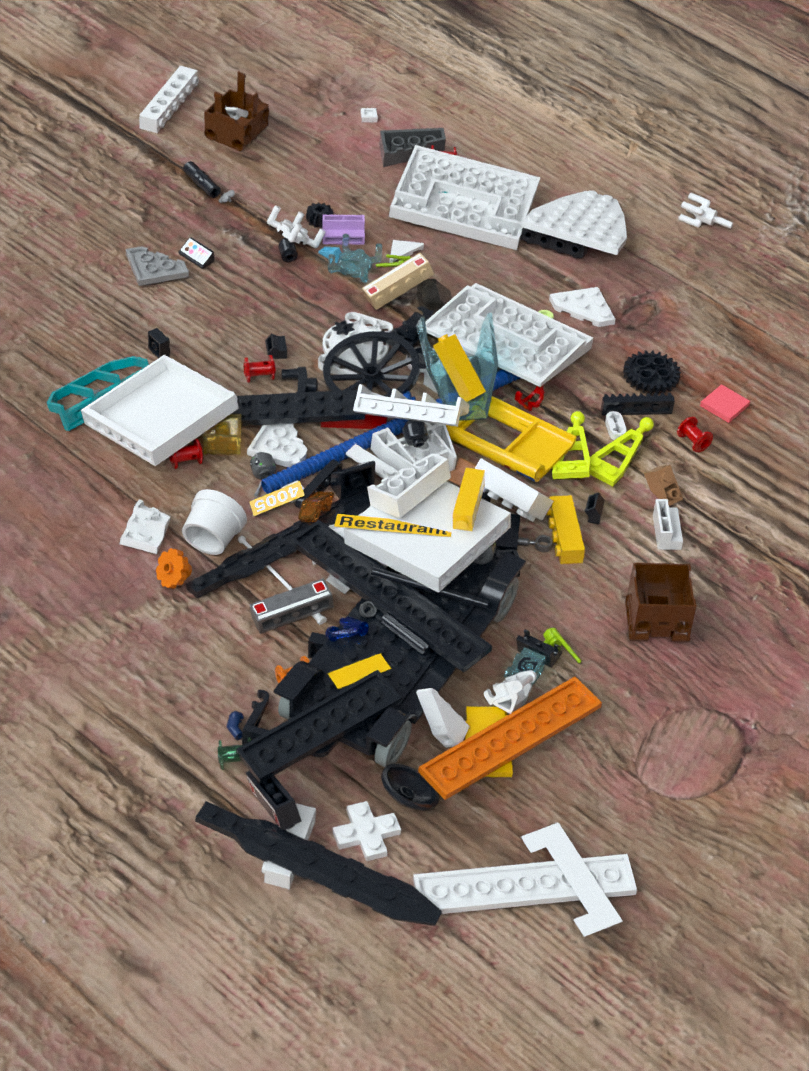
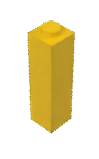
(459, 367)
(468, 499)

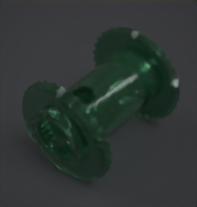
(228, 754)

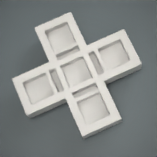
(366, 831)

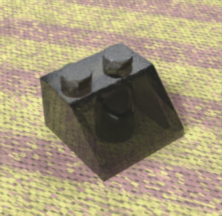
(432, 295)

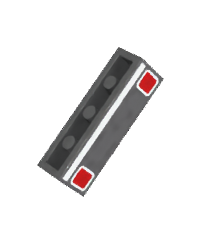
(291, 605)

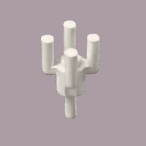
(703, 213)

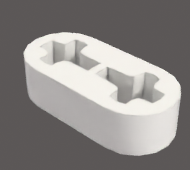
(618, 425)

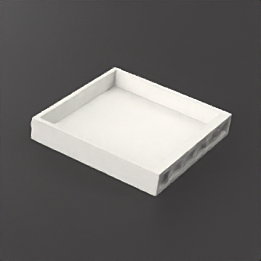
(160, 409)
(430, 558)

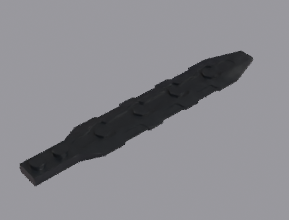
(271, 548)
(314, 862)

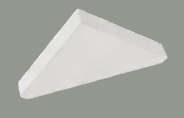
(404, 248)

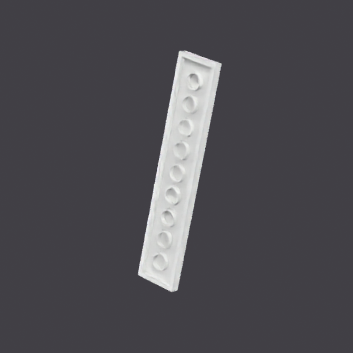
(520, 884)

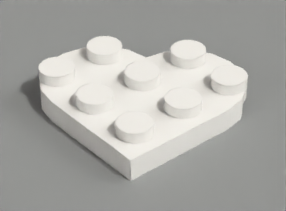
(281, 443)

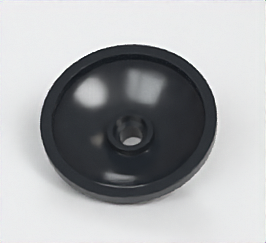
(409, 787)

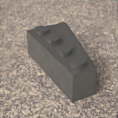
(398, 145)

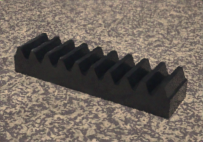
(638, 404)

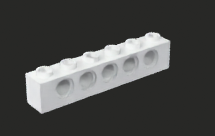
(168, 99)

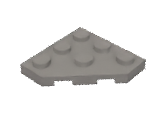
(154, 267)

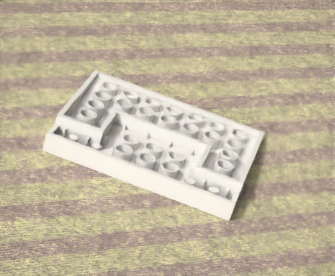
(480, 200)
(525, 339)

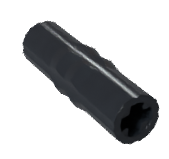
(202, 179)

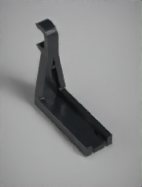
(251, 727)

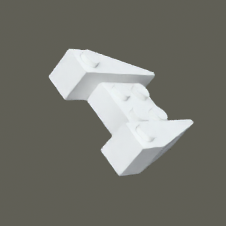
(401, 455)

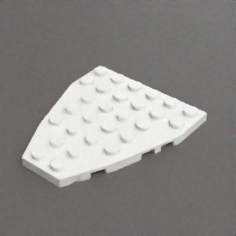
(582, 219)

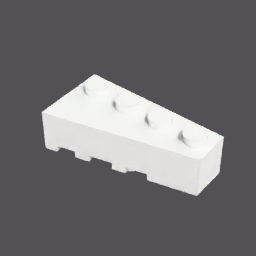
(410, 486)

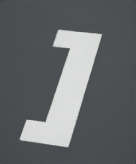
(600, 910)

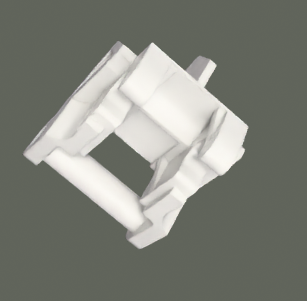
(512, 692)

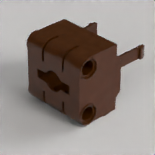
(232, 132)

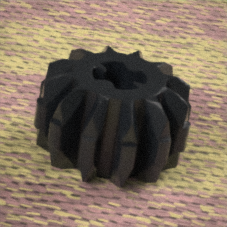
(315, 213)

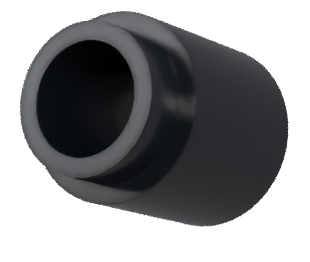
(287, 250)

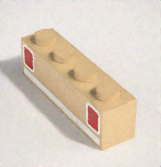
(398, 281)

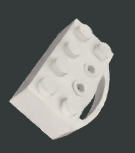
(498, 483)

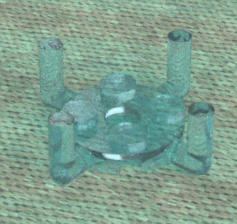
(348, 259)

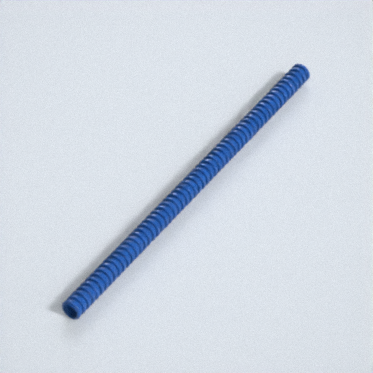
(338, 452)

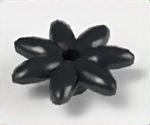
(343, 327)

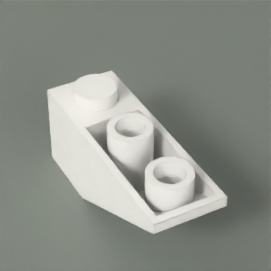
(443, 720)

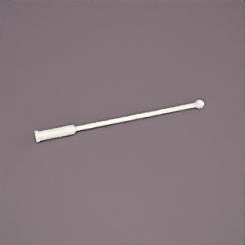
(318, 617)

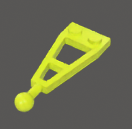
(577, 468)
(610, 473)

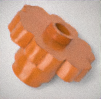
(173, 568)

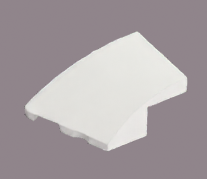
(145, 528)

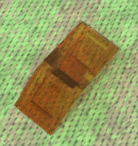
(314, 504)

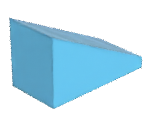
(326, 251)

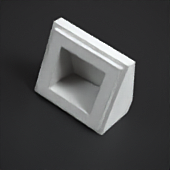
(236, 113)

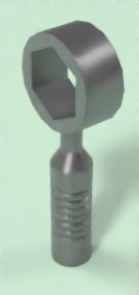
(542, 538)

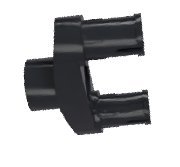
(304, 383)

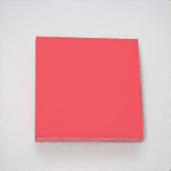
(725, 403)

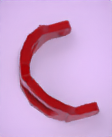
(538, 390)

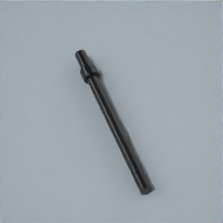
(467, 598)

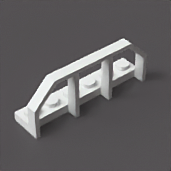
(402, 408)

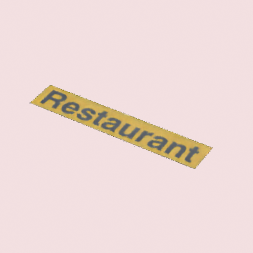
(386, 524)

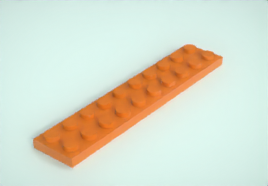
(509, 738)

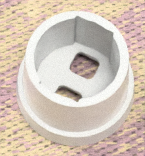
(213, 521)

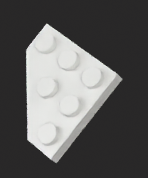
(584, 304)

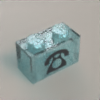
(527, 661)

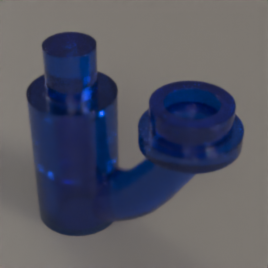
(351, 628)

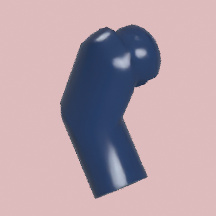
(232, 724)

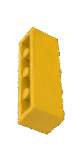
(565, 530)

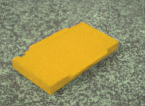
(479, 719)

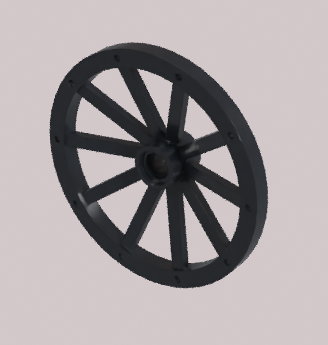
(372, 373)

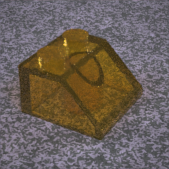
(224, 437)

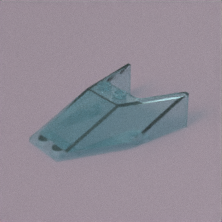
(484, 363)

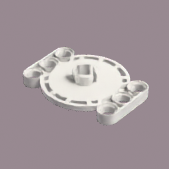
(364, 348)

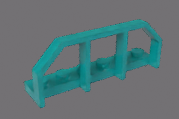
(73, 416)

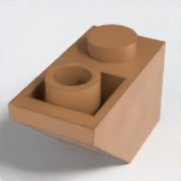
(664, 484)

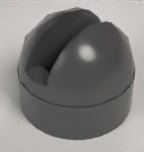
(369, 613)

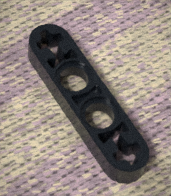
(320, 482)

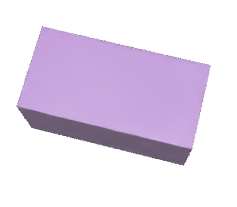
(343, 224)

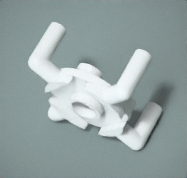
(294, 231)

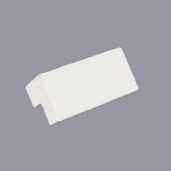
(667, 526)

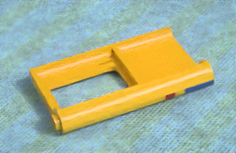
(530, 453)

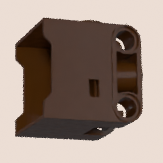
(657, 596)

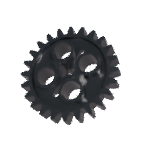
(651, 372)

